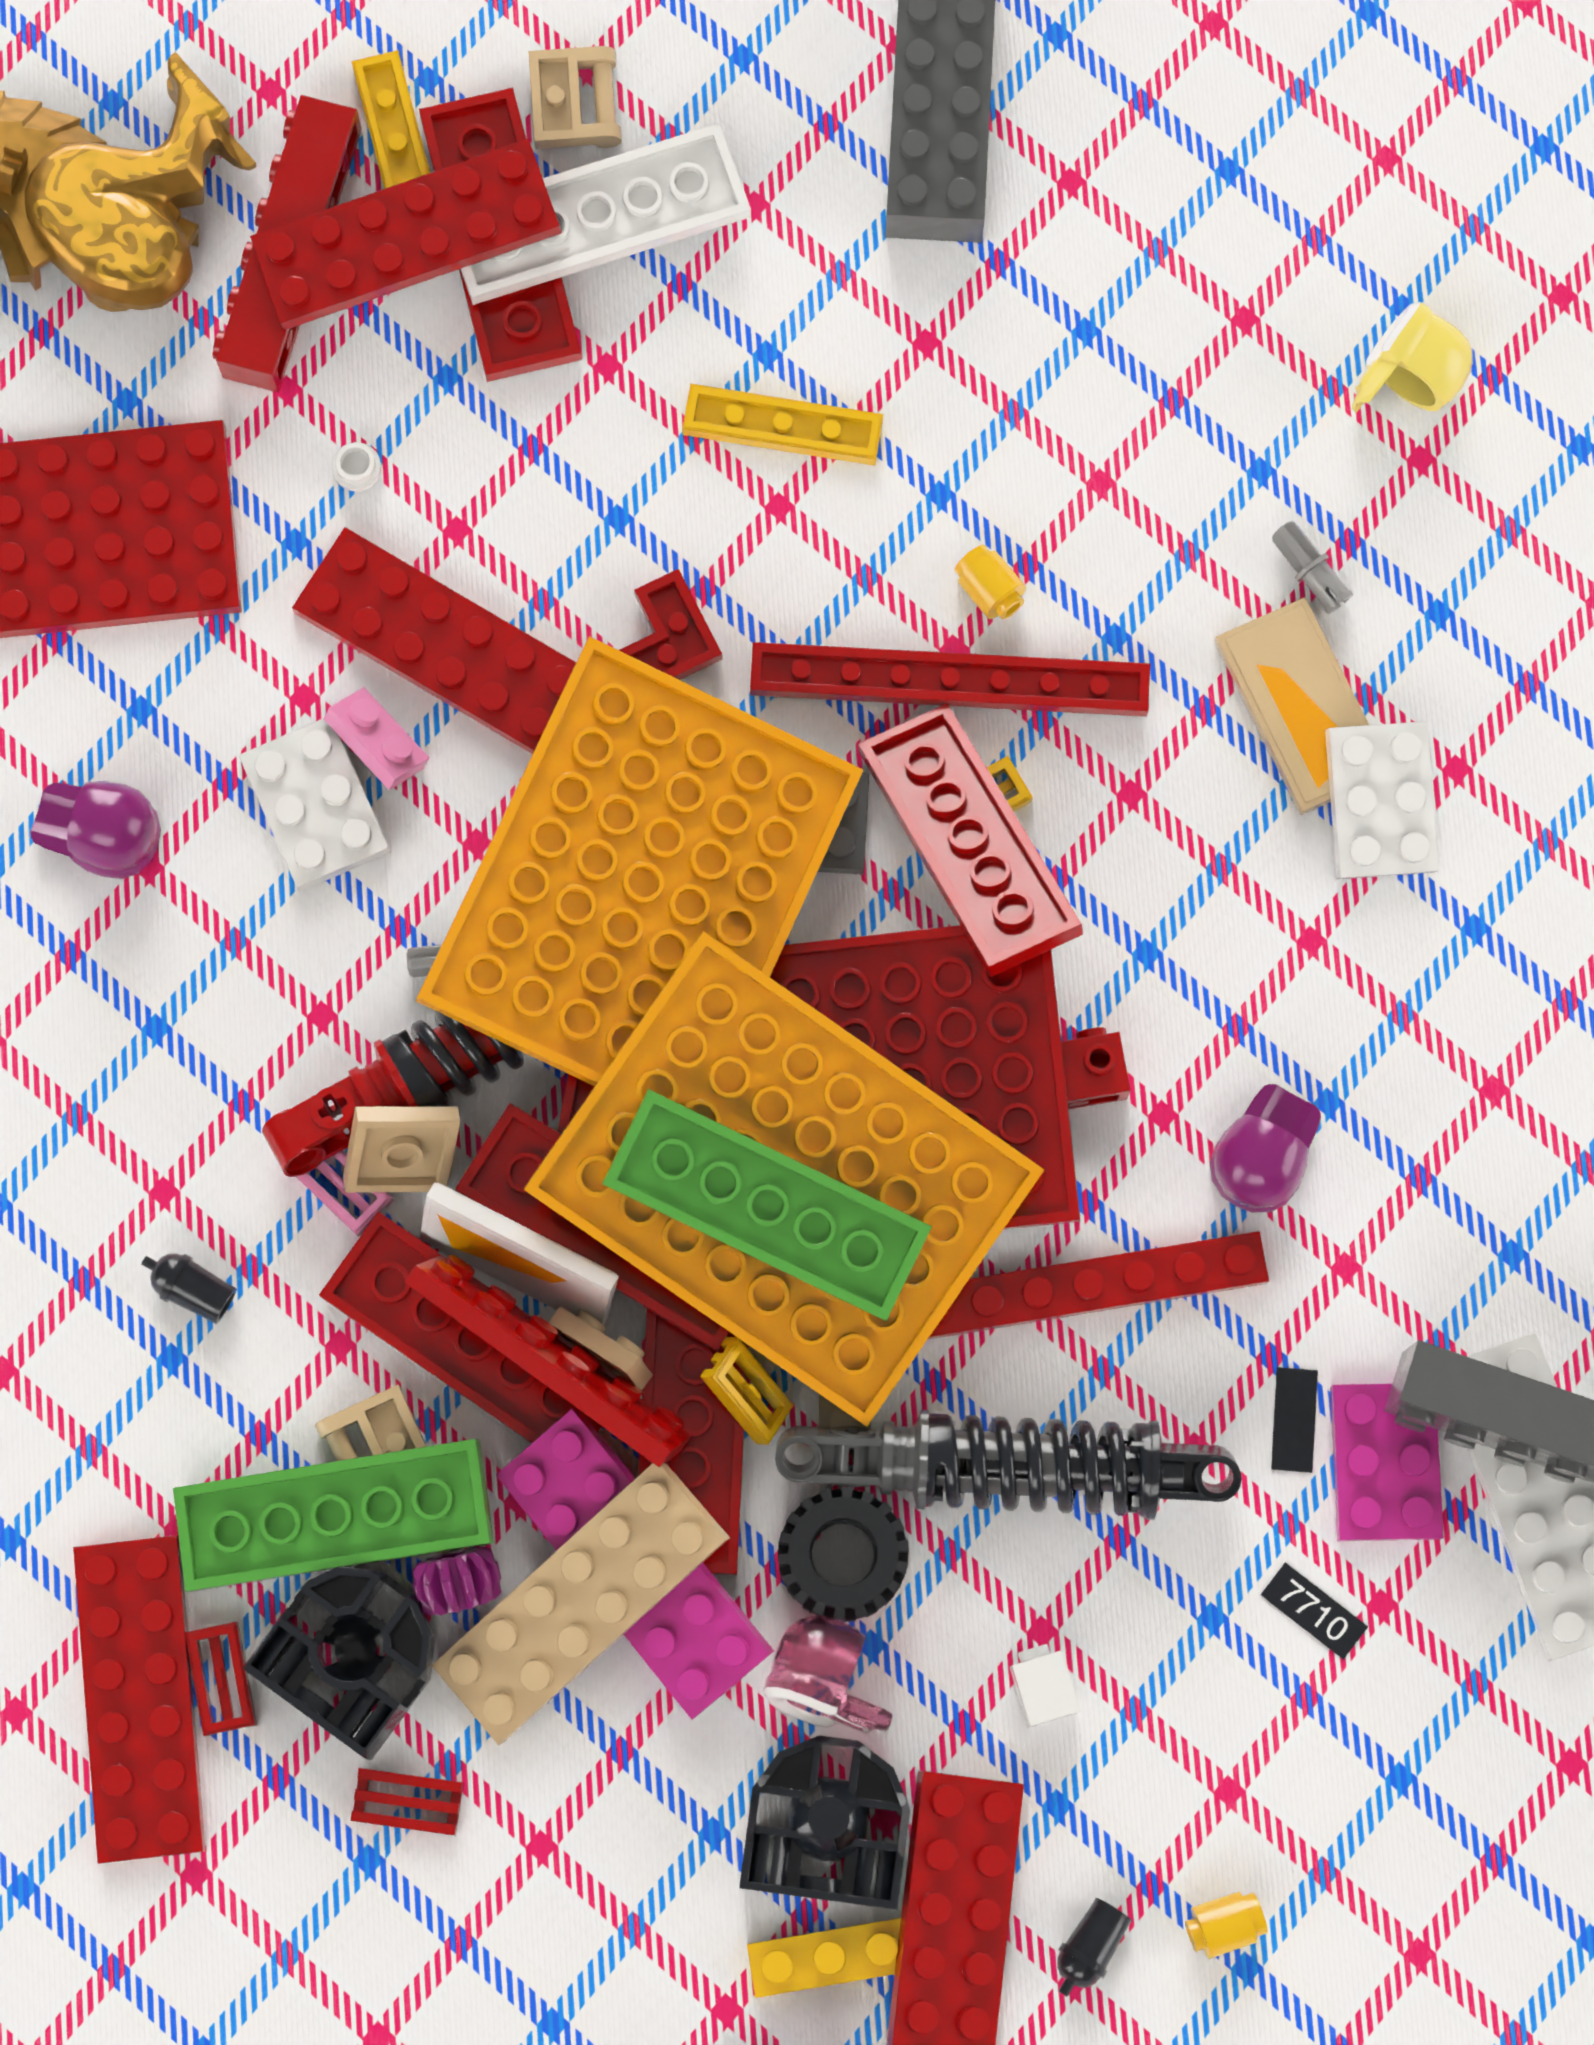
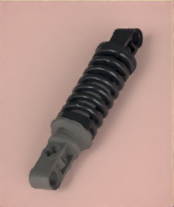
(1011, 1464)

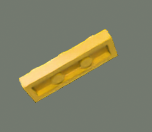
(824, 1958)

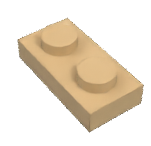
(618, 1356)

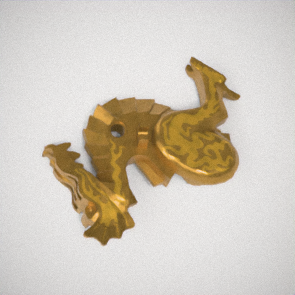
(107, 209)

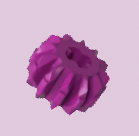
(457, 1580)

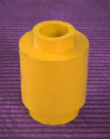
(990, 583)
(1226, 1924)

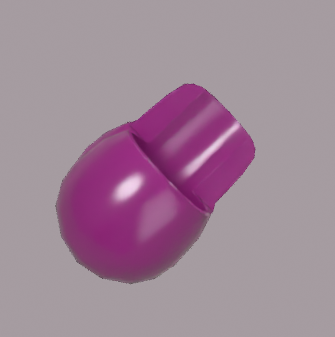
(99, 826)
(1265, 1151)

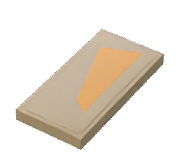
(1292, 694)

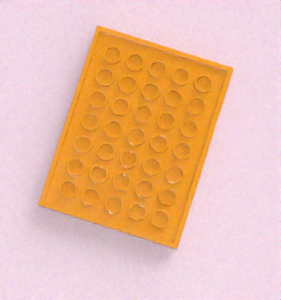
(622, 846)
(807, 1088)

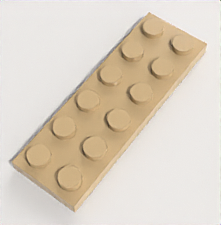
(580, 1601)

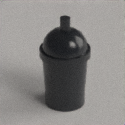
(190, 1286)
(1091, 1946)

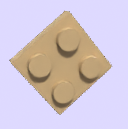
(400, 1148)

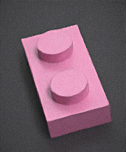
(376, 738)

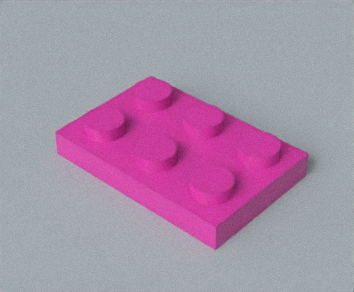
(1382, 1471)

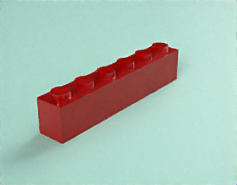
(303, 182)

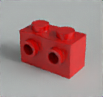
(1095, 1068)

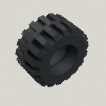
(850, 1508)

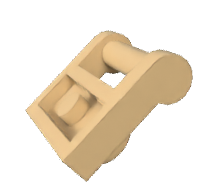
(558, 102)
(384, 1423)

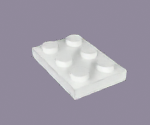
(1382, 800)
(314, 804)

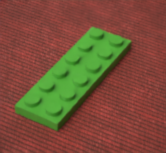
(766, 1205)
(333, 1515)

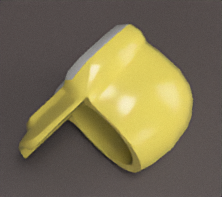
(1418, 359)

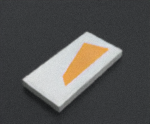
(516, 1254)

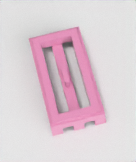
(368, 1211)

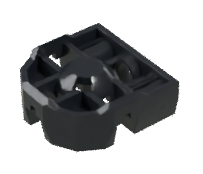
(358, 1668)
(814, 1828)

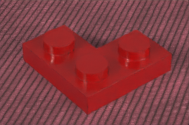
(680, 636)

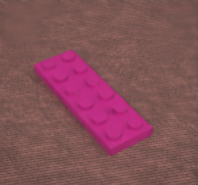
(697, 1632)

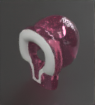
(814, 1672)

